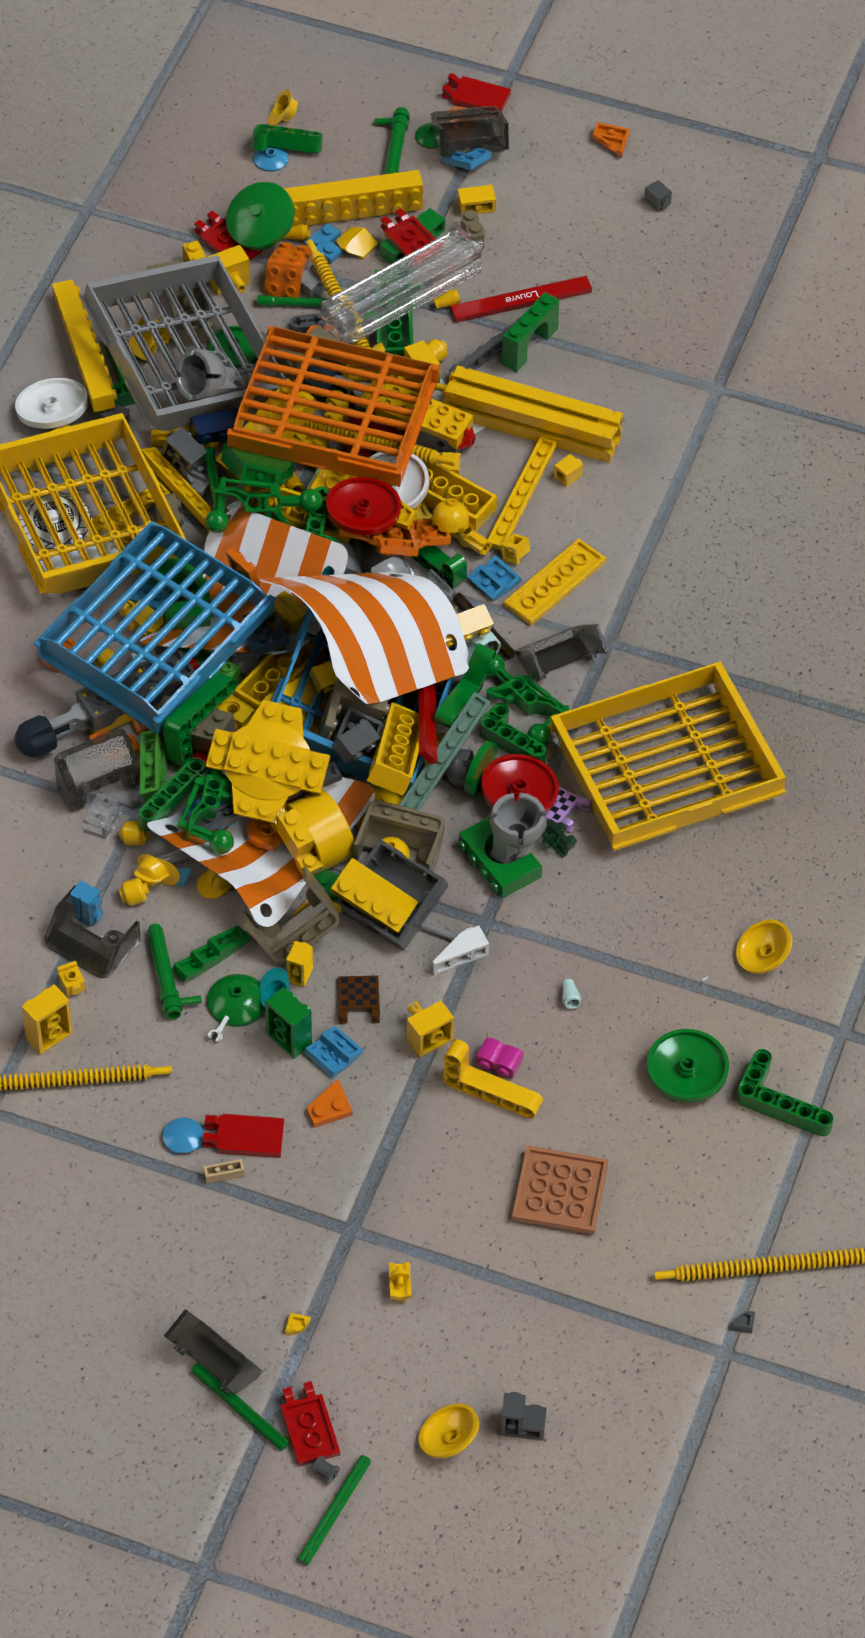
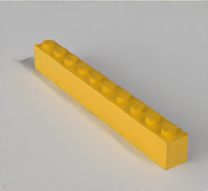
(83, 346)
(472, 622)

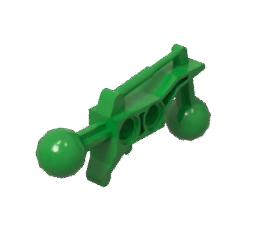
(218, 521)
(521, 693)
(221, 840)

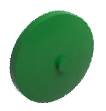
(260, 215)
(687, 1065)

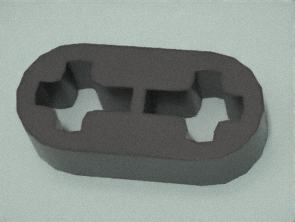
(305, 322)

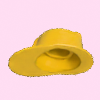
(284, 108)
(156, 871)
(212, 885)

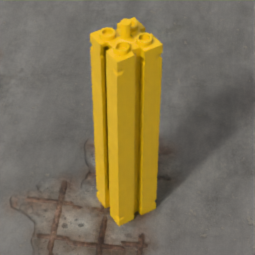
(534, 413)

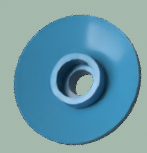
(271, 159)

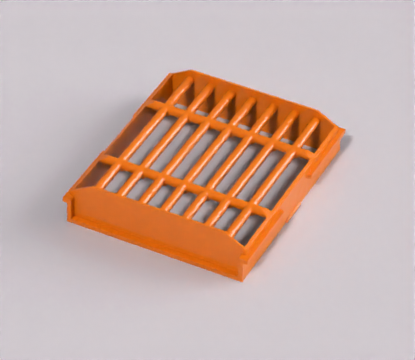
(344, 353)

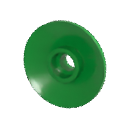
(425, 136)

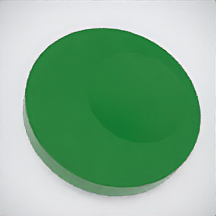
(242, 342)
(482, 759)

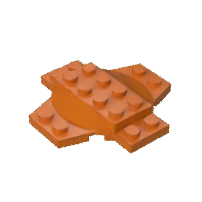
(403, 541)

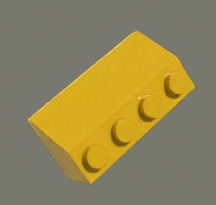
(374, 896)

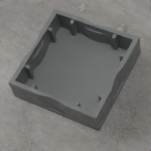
(410, 878)

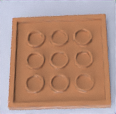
(560, 1190)

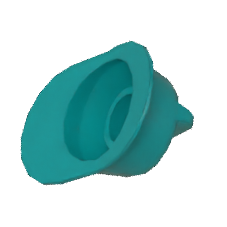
(272, 982)

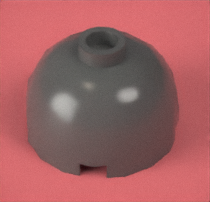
(459, 767)

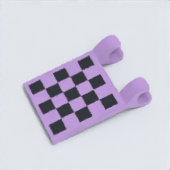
(564, 805)

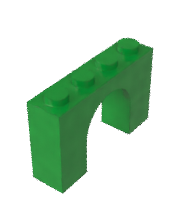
(539, 319)
(195, 586)
(502, 877)

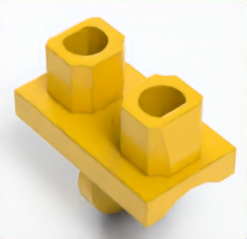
(400, 1281)

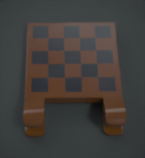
(358, 994)

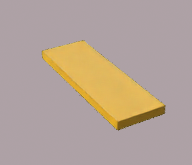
(554, 582)

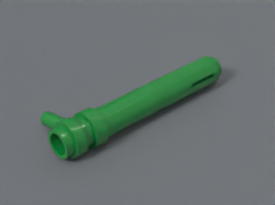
(399, 125)
(169, 996)

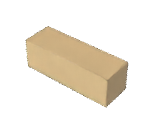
(224, 1171)

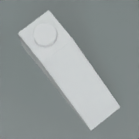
(466, 947)

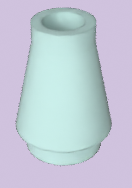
(570, 996)

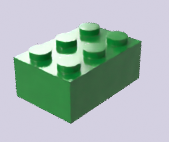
(288, 1022)

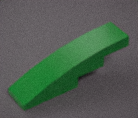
(211, 954)

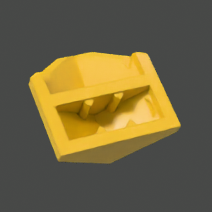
(357, 242)

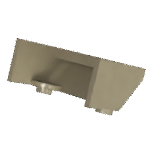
(412, 826)
(305, 927)

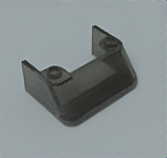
(561, 649)
(90, 951)
(212, 1352)

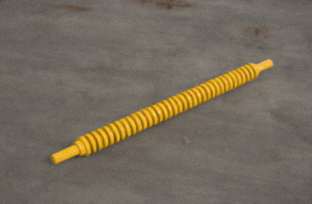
(328, 279)
(425, 454)
(146, 1071)
(765, 1265)

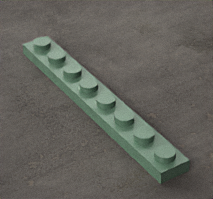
(446, 752)

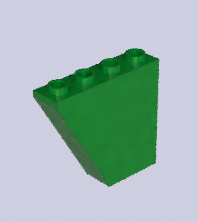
(256, 466)

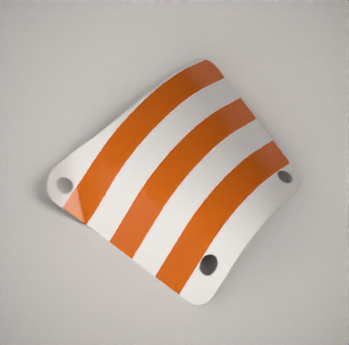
(275, 552)
(383, 630)
(256, 872)

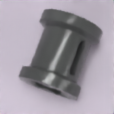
(325, 1469)

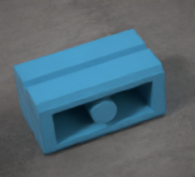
(86, 903)

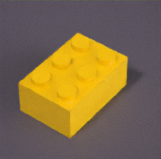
(47, 1019)

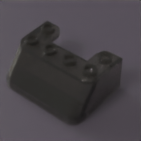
(469, 129)
(94, 766)

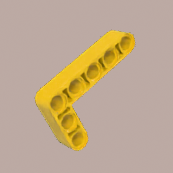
(485, 1085)

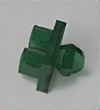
(555, 838)

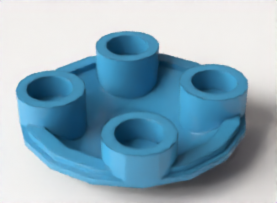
(183, 1135)

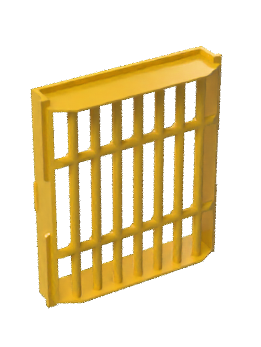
(71, 443)
(657, 825)

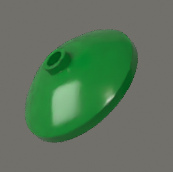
(241, 1007)

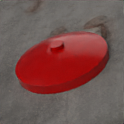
(363, 506)
(519, 775)

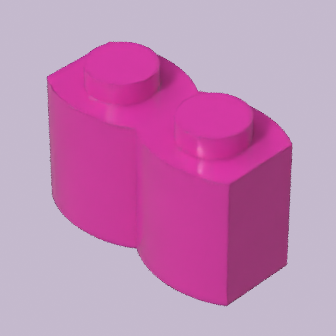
(499, 1058)

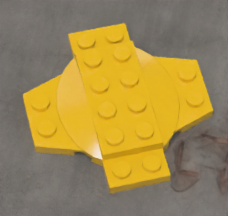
(268, 761)

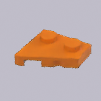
(611, 137)
(329, 1106)

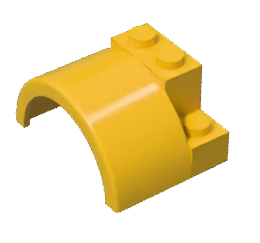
(317, 823)

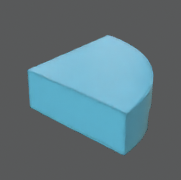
(184, 876)

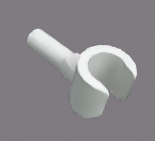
(219, 1029)

